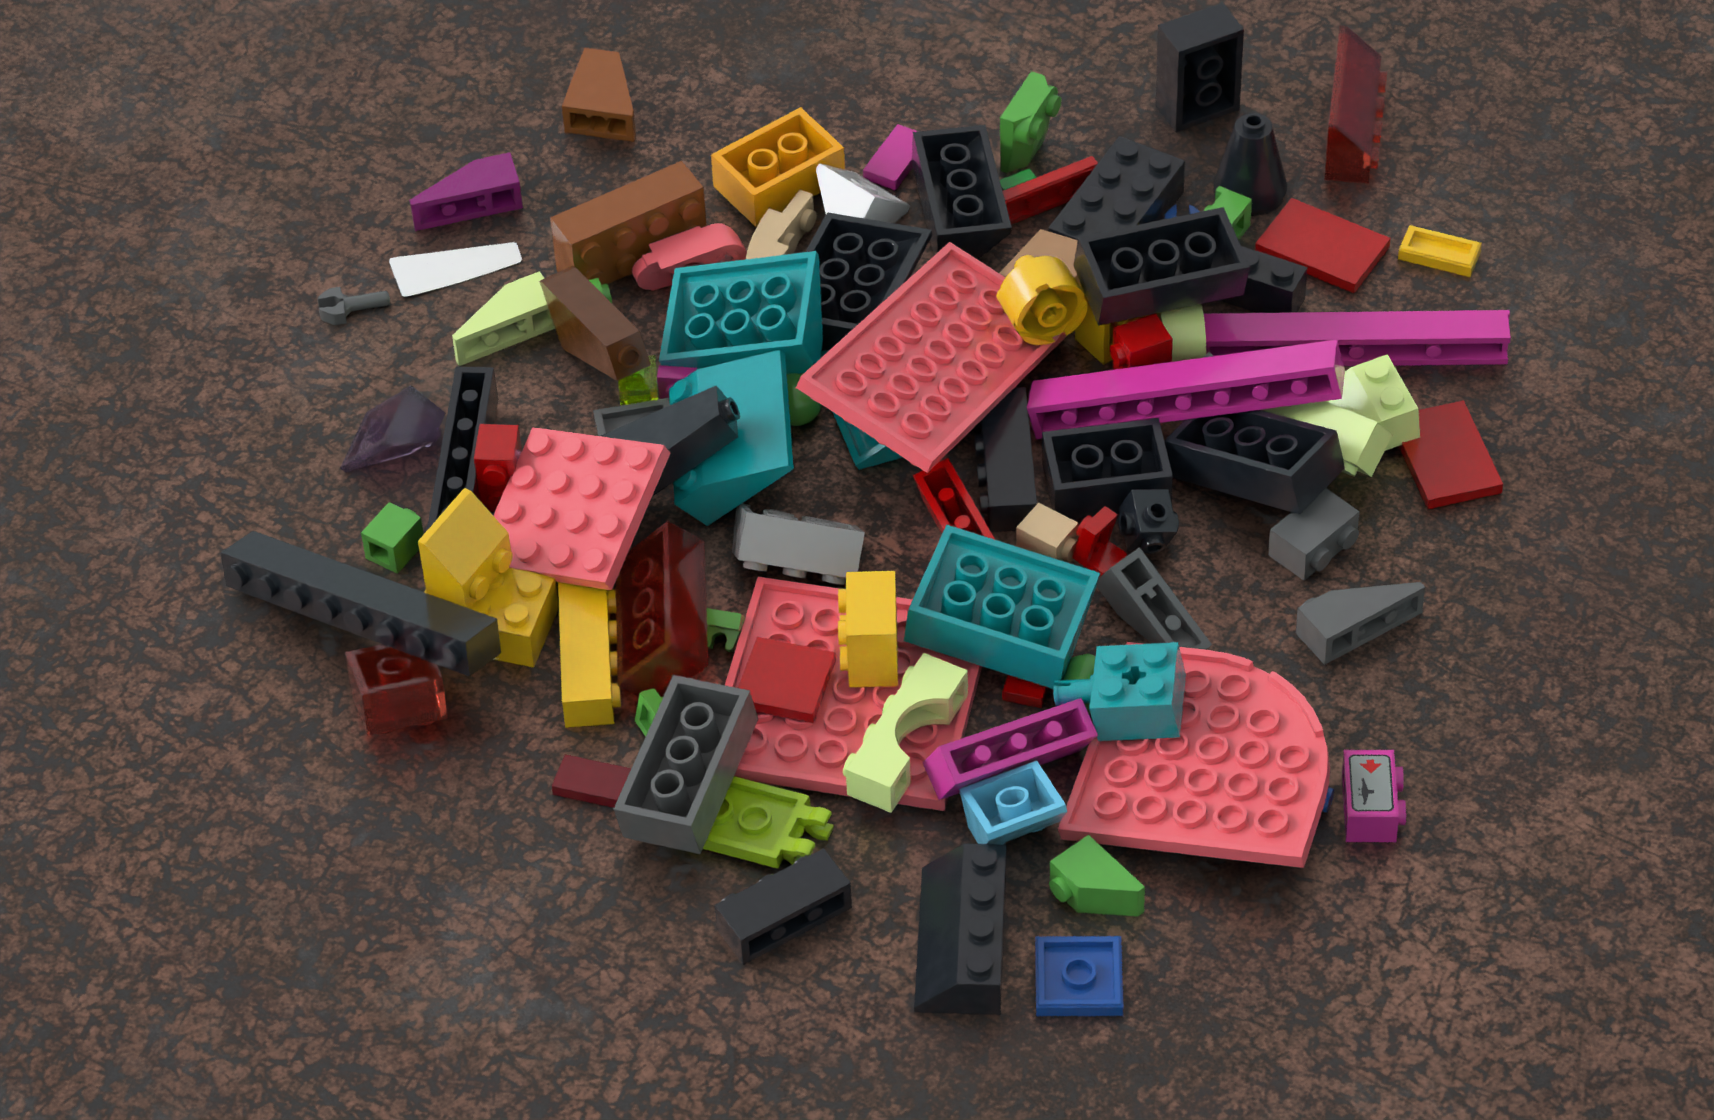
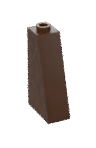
(592, 325)

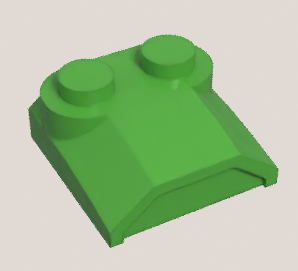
(1027, 122)

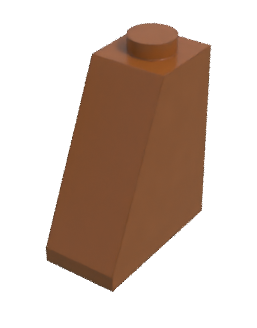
(599, 98)

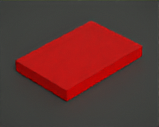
(1324, 244)
(1450, 457)

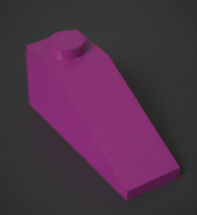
(472, 192)

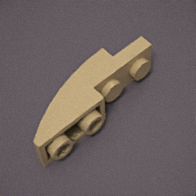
(780, 232)

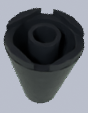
(1253, 164)

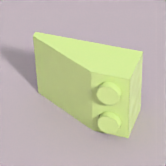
(1380, 394)

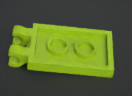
(766, 824)

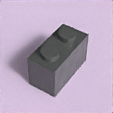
(1315, 536)

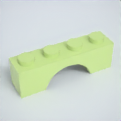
(928, 696)

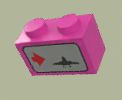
(1371, 796)

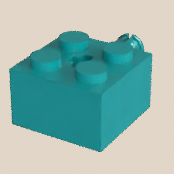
(1132, 691)

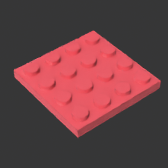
(578, 504)

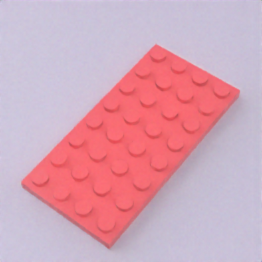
(927, 360)

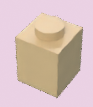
(1048, 533)

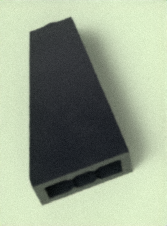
(688, 429)

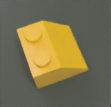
(464, 551)

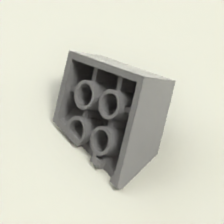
(796, 545)

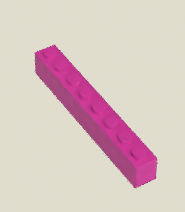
(1190, 388)

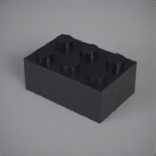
(1199, 67)
(1103, 464)

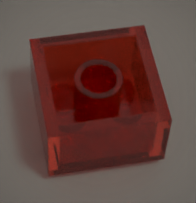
(394, 689)

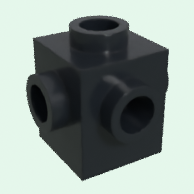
(1148, 520)

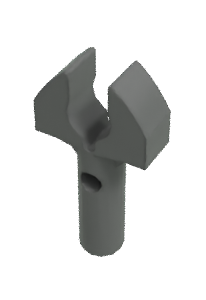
(336, 306)

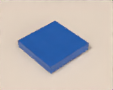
(1078, 976)

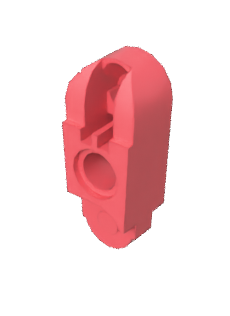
(689, 248)

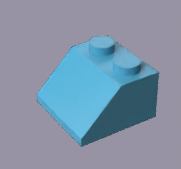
(1011, 804)

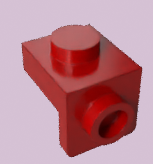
(1093, 544)

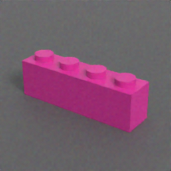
(1008, 746)

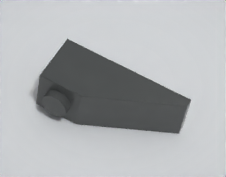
(1149, 604)
(1354, 616)

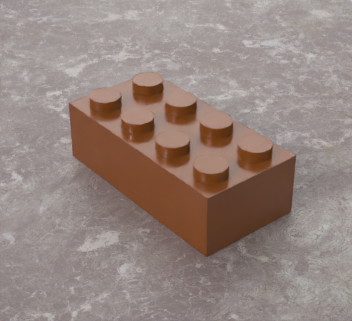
(616, 228)

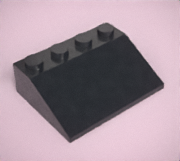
(861, 268)

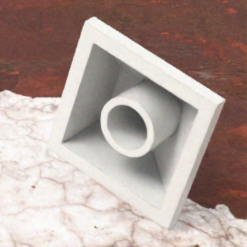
(856, 196)

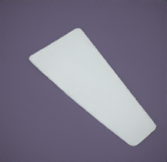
(441, 269)

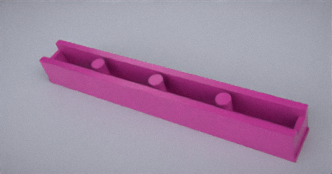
(1406, 336)

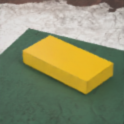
(1439, 251)

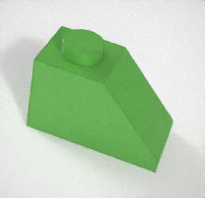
(1095, 881)

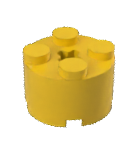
(1042, 299)

